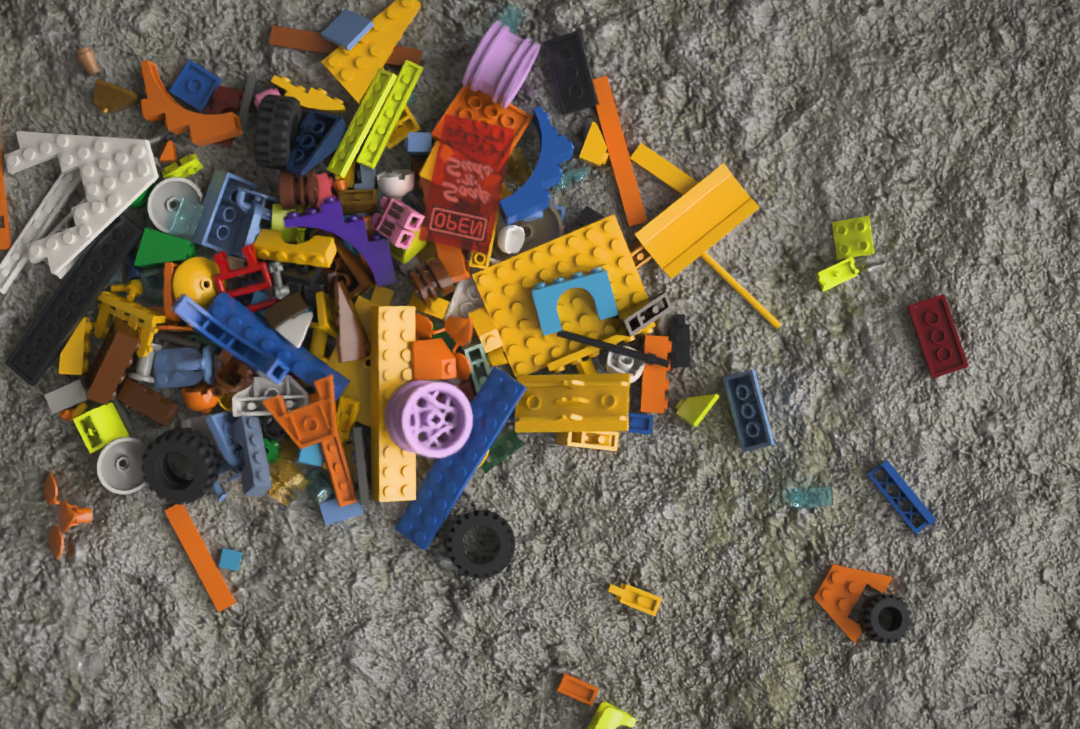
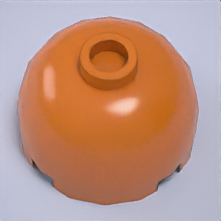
(200, 397)

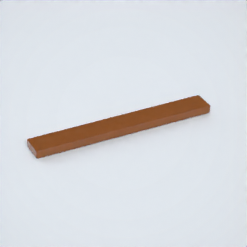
(315, 43)

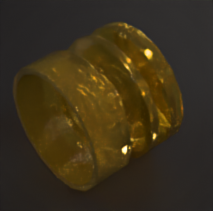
(285, 479)

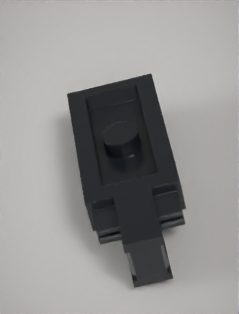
(680, 343)

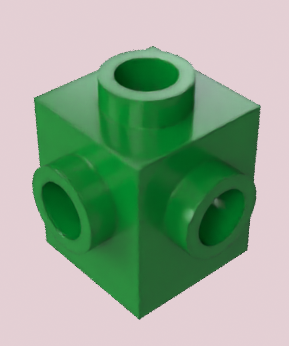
(274, 450)

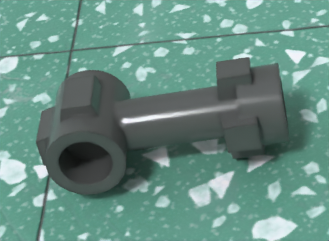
(278, 291)

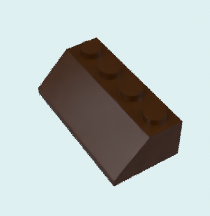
(111, 362)

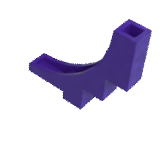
(353, 230)

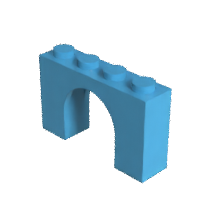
(547, 295)

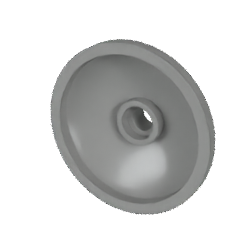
(163, 193)
(124, 478)

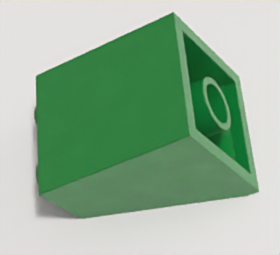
(161, 247)

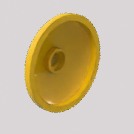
(189, 280)

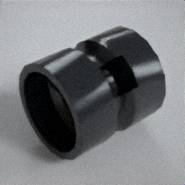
(273, 428)

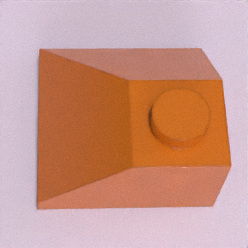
(432, 360)

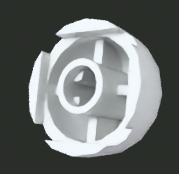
(396, 183)
(619, 363)

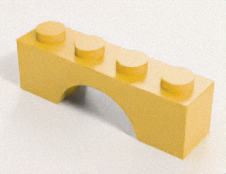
(316, 252)

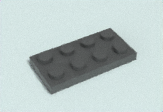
(361, 457)

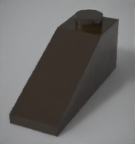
(638, 316)

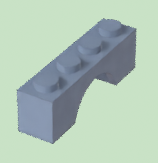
(256, 472)

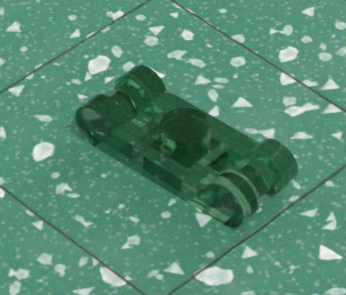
(500, 451)

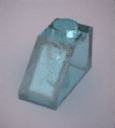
(811, 497)

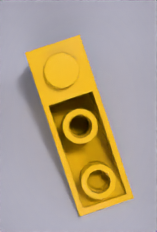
(75, 353)

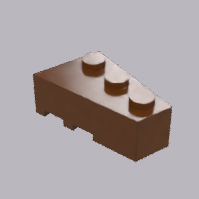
(148, 402)

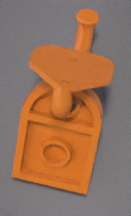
(169, 300)

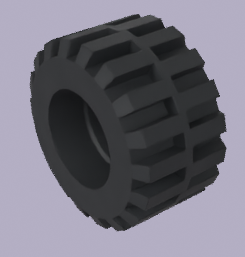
(900, 620)

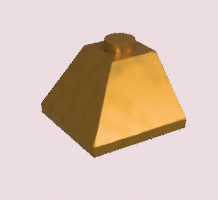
(113, 98)

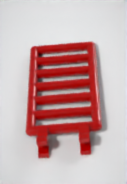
(253, 266)

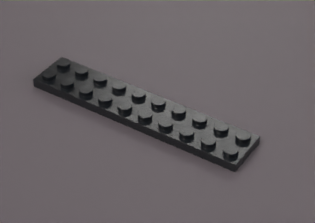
(73, 299)

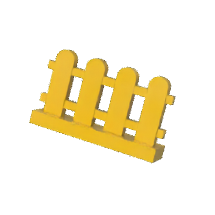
(137, 313)

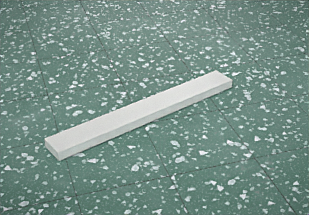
(37, 226)

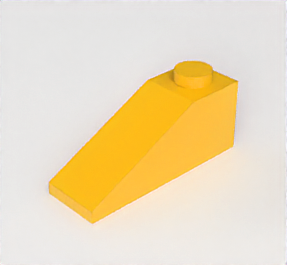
(593, 440)

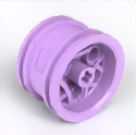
(501, 64)
(407, 419)

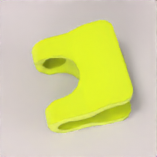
(609, 717)

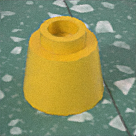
(497, 357)

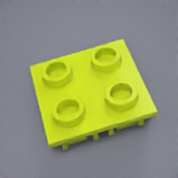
(290, 234)
(853, 237)

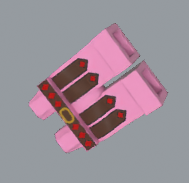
(395, 221)

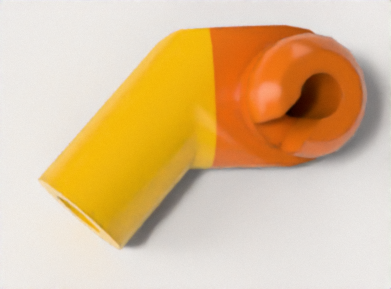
(70, 414)

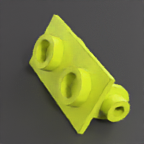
(189, 166)

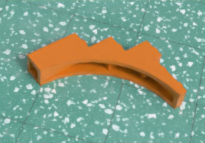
(202, 128)

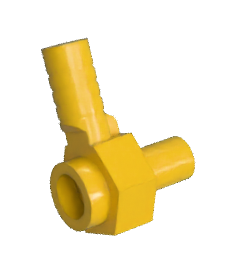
(133, 288)

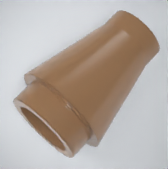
(88, 60)

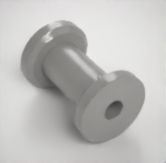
(144, 366)

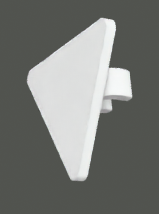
(295, 329)

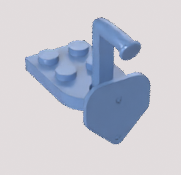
(253, 213)
(180, 366)
(233, 453)

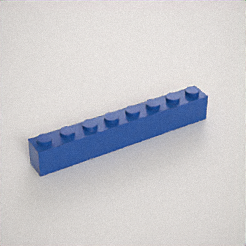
(260, 334)

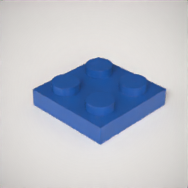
(195, 85)

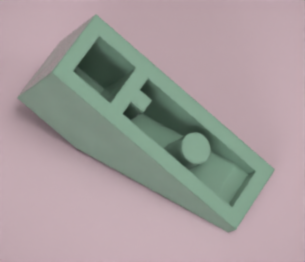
(479, 366)

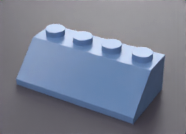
(221, 216)
(748, 410)

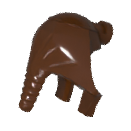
(230, 374)

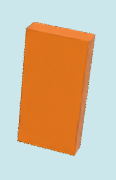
(577, 689)

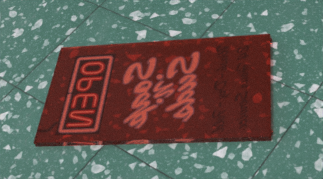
(466, 184)

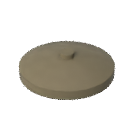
(535, 231)

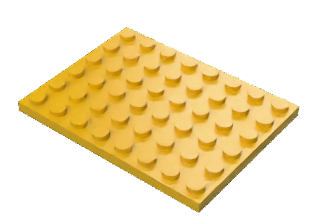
(512, 309)

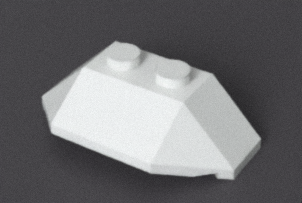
(249, 401)

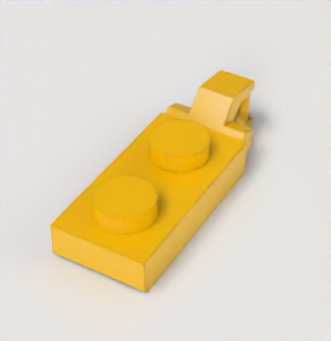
(346, 417)
(636, 598)

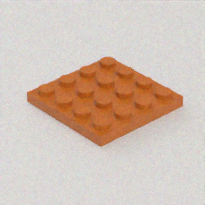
(481, 108)

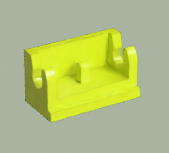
(837, 274)

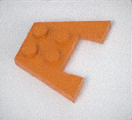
(311, 422)
(841, 591)

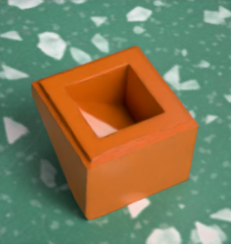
(169, 153)

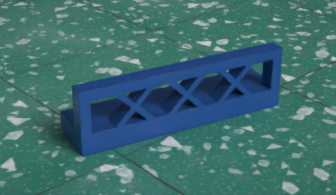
(906, 491)

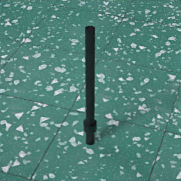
(649, 358)

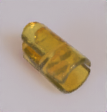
(519, 166)

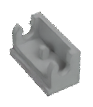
(66, 395)

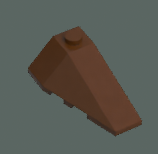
(346, 268)

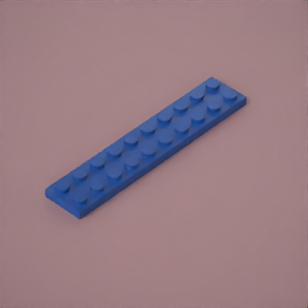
(453, 472)

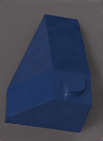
(318, 139)

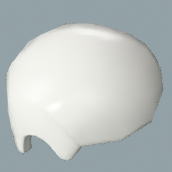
(511, 239)

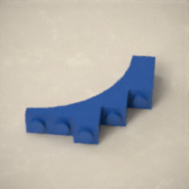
(534, 194)
(225, 338)

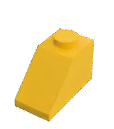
(594, 148)
(435, 309)
(485, 329)

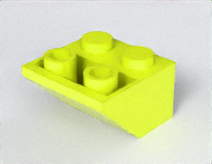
(100, 427)

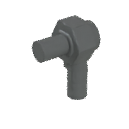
(162, 135)

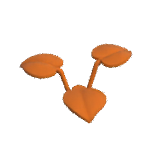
(460, 331)
(66, 516)

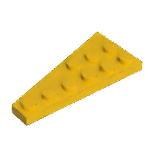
(360, 65)

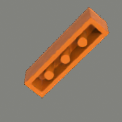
(654, 377)

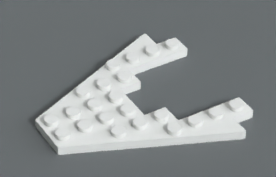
(112, 176)

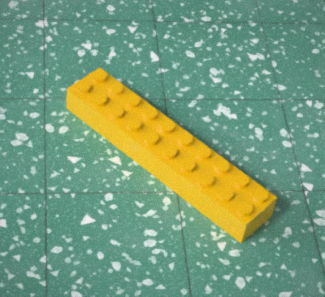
(391, 366)

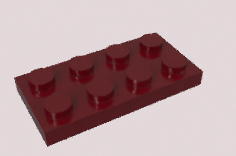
(937, 336)

